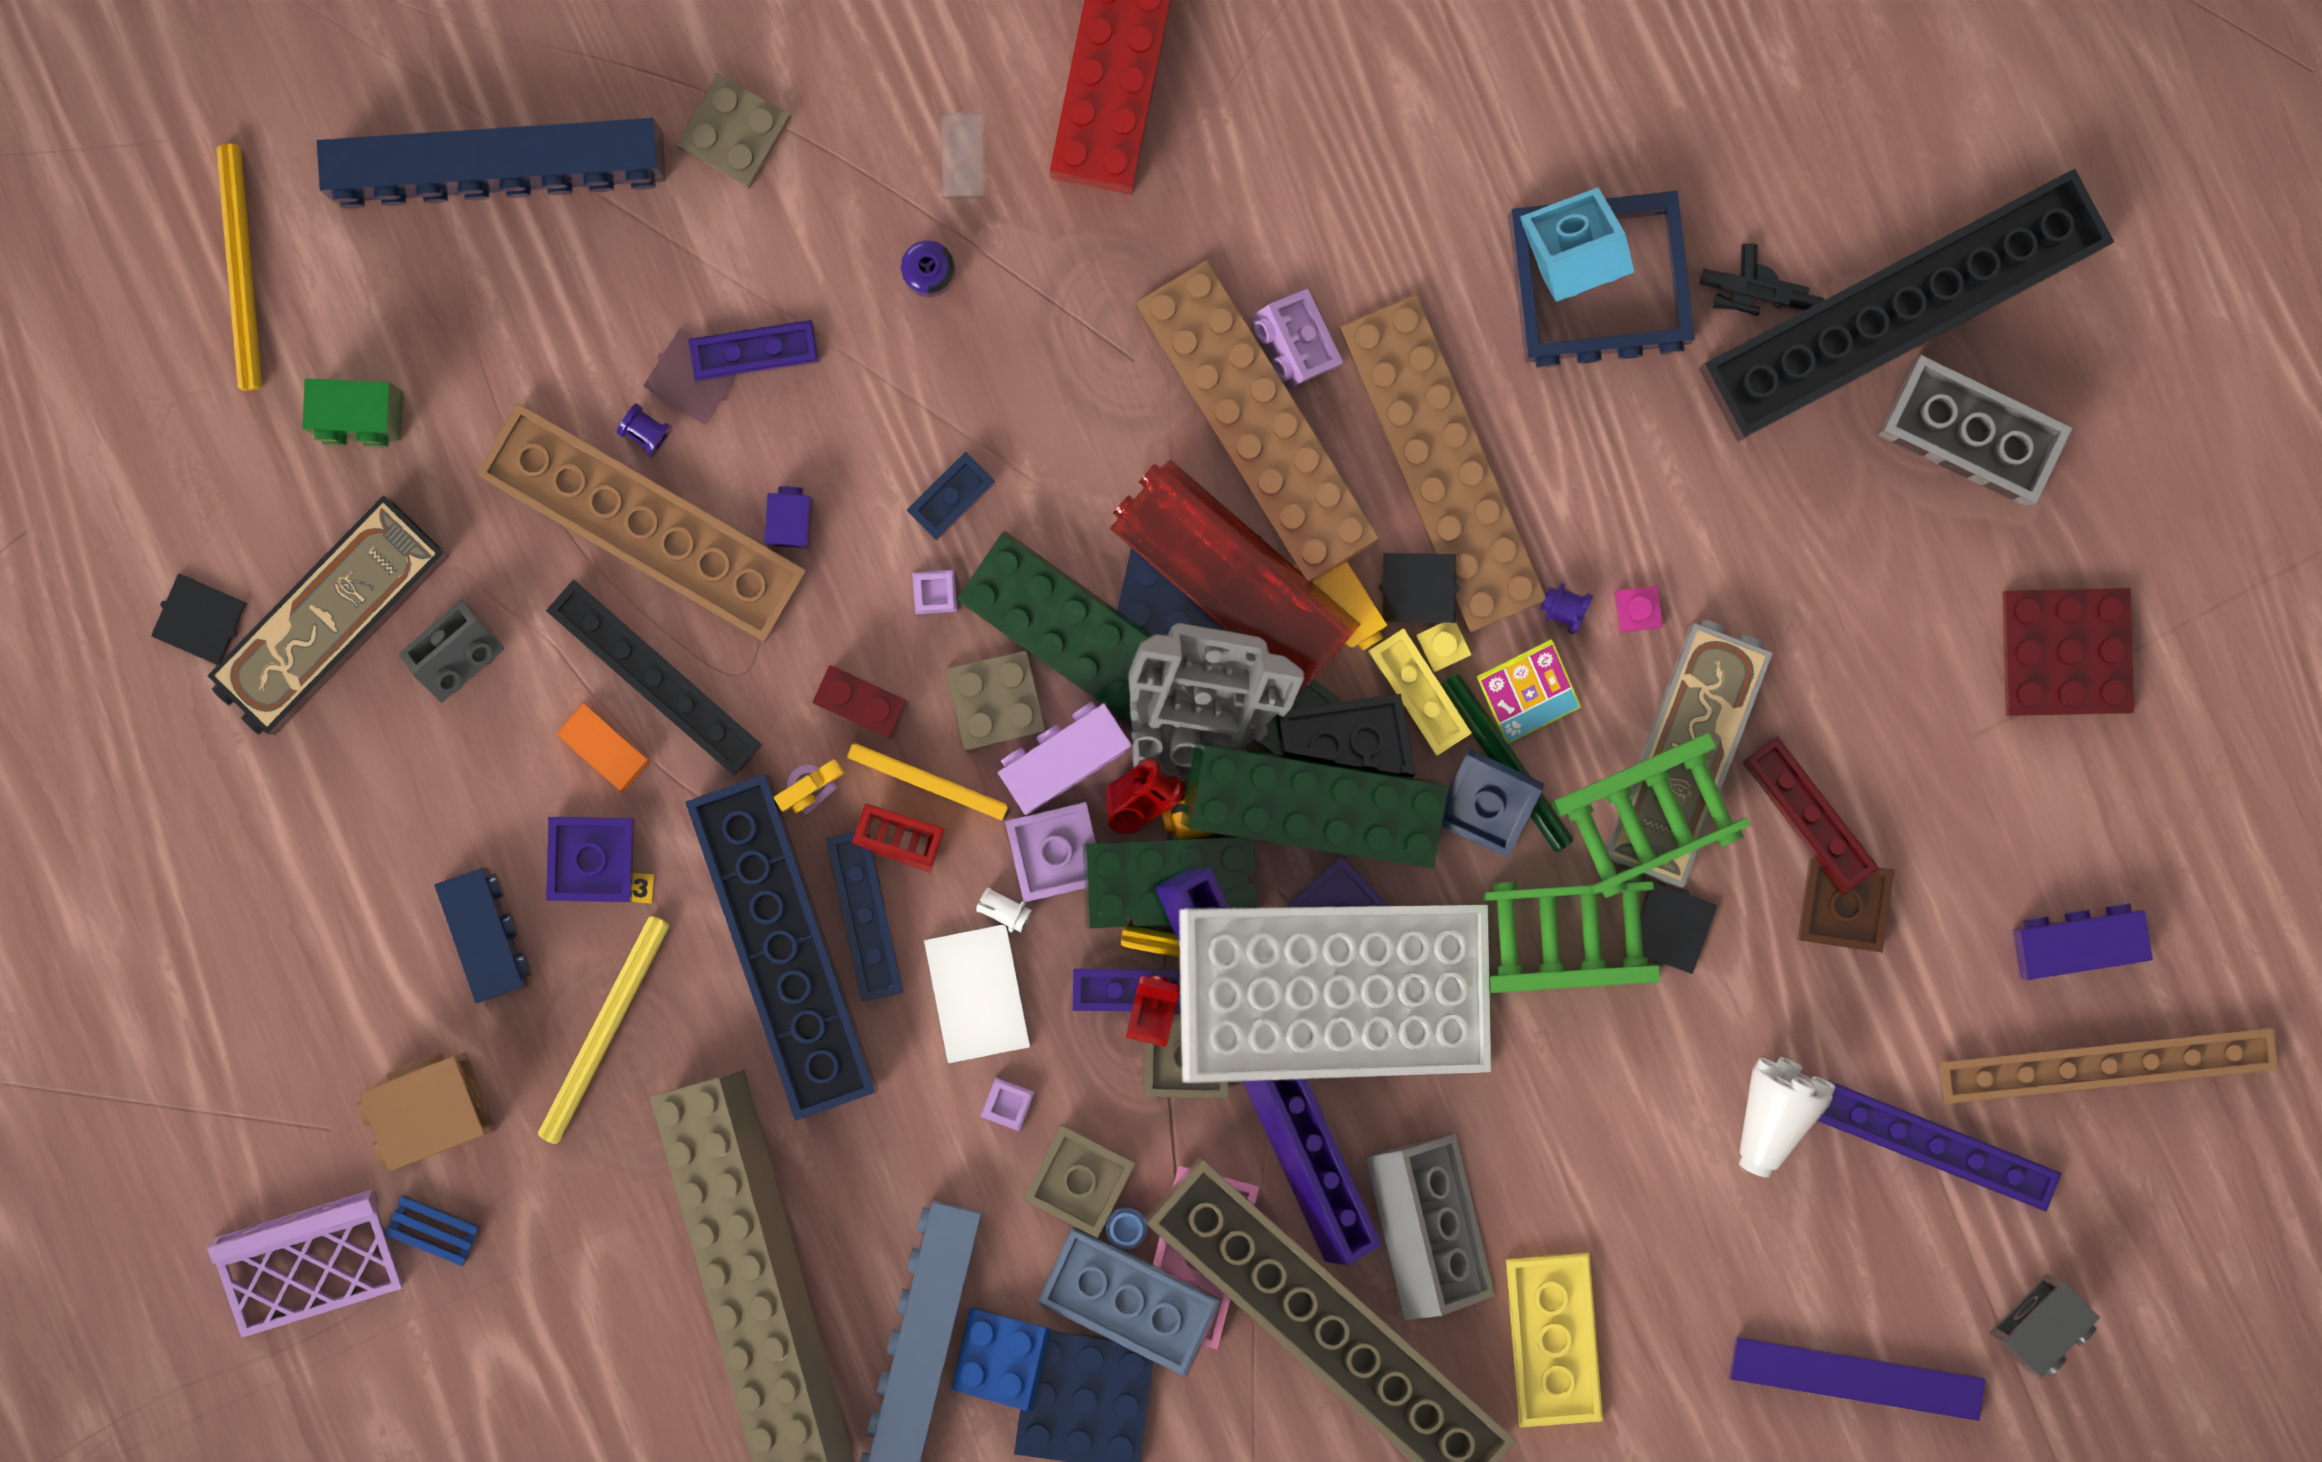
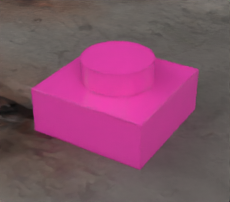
(1638, 609)

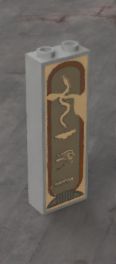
(1706, 693)

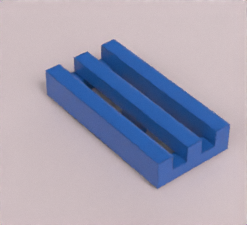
(400, 1217)

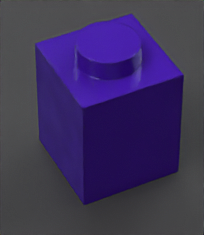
(788, 518)

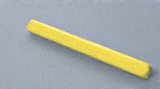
(603, 1029)

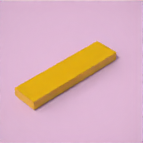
(928, 781)

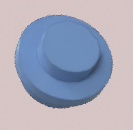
(1126, 1228)

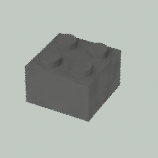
(2045, 1326)

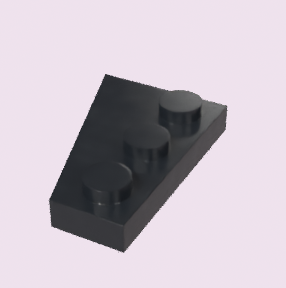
(1351, 734)

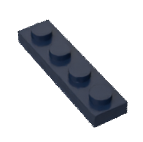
(864, 918)

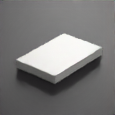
(977, 993)

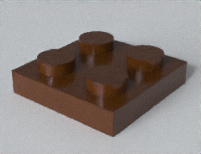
(1849, 919)

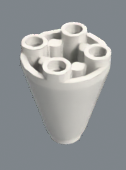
(1779, 1113)

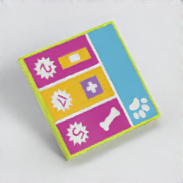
(1528, 691)

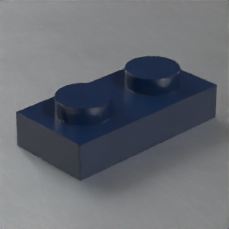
(950, 496)

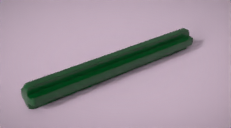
(1499, 750)

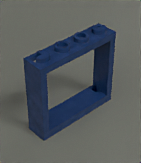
(1627, 345)

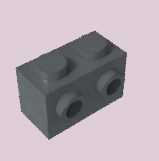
(451, 651)

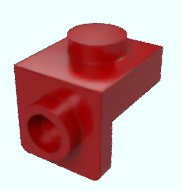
(1153, 1010)

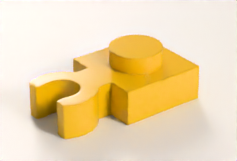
(800, 794)

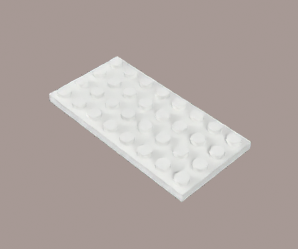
(1334, 992)

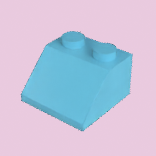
(1578, 244)

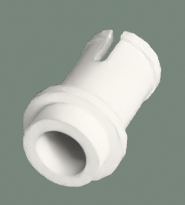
(1004, 910)

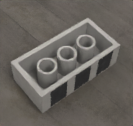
(1974, 431)

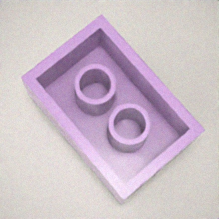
(1063, 757)

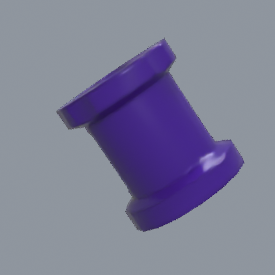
(644, 430)

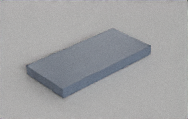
(1130, 1301)

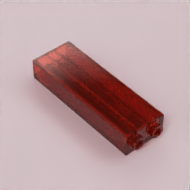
(1231, 570)

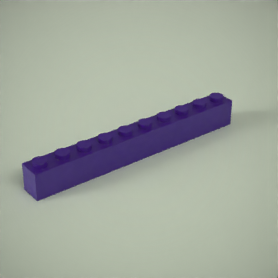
(1292, 1119)

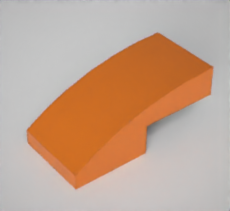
(603, 747)

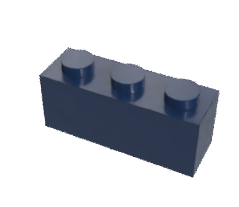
(483, 934)

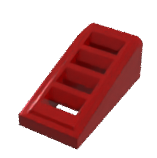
(918, 828)

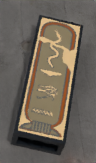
(326, 617)

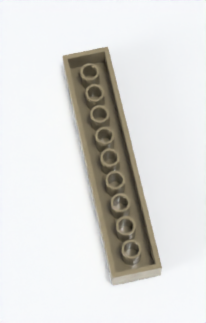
(750, 1272)
(1323, 1323)

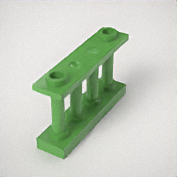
(1655, 774)
(1552, 972)

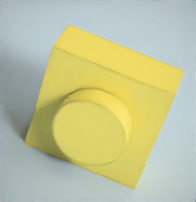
(1443, 645)

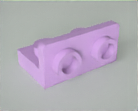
(1296, 339)

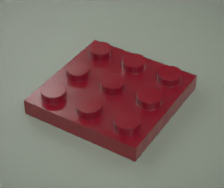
(2068, 652)

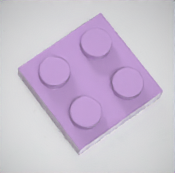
(1050, 850)

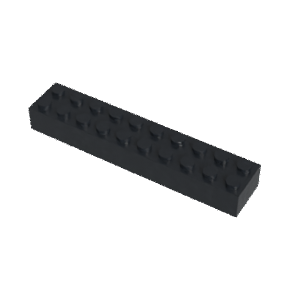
(1906, 305)

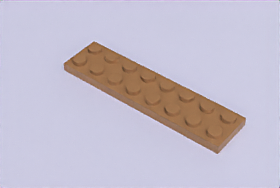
(1257, 422)
(1442, 461)
(641, 523)

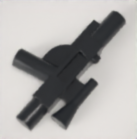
(1756, 283)

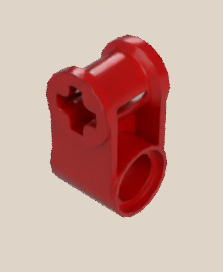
(1138, 797)

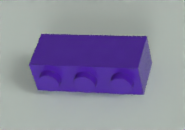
(2082, 942)

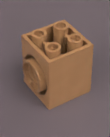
(425, 1110)

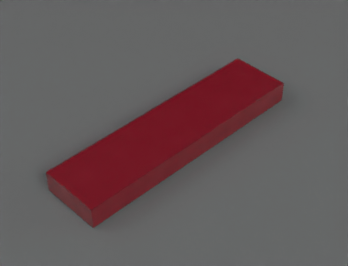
(1810, 815)

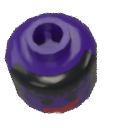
(928, 283)

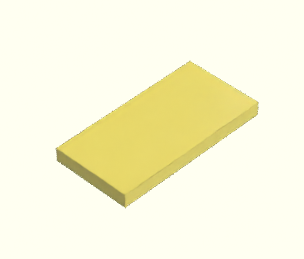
(1554, 1339)

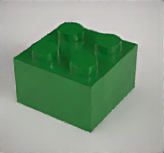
(352, 410)

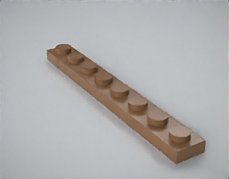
(2108, 1065)

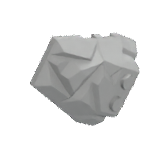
(1204, 690)

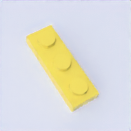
(1420, 692)

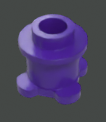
(1565, 607)

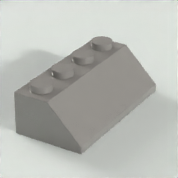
(1430, 1227)

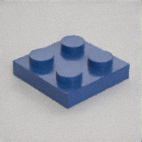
(1001, 1359)

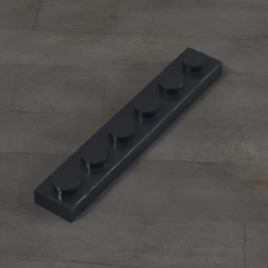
(654, 677)

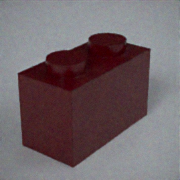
(860, 701)

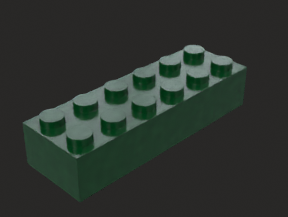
(1314, 805)

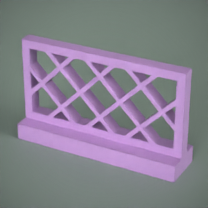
(297, 1228)

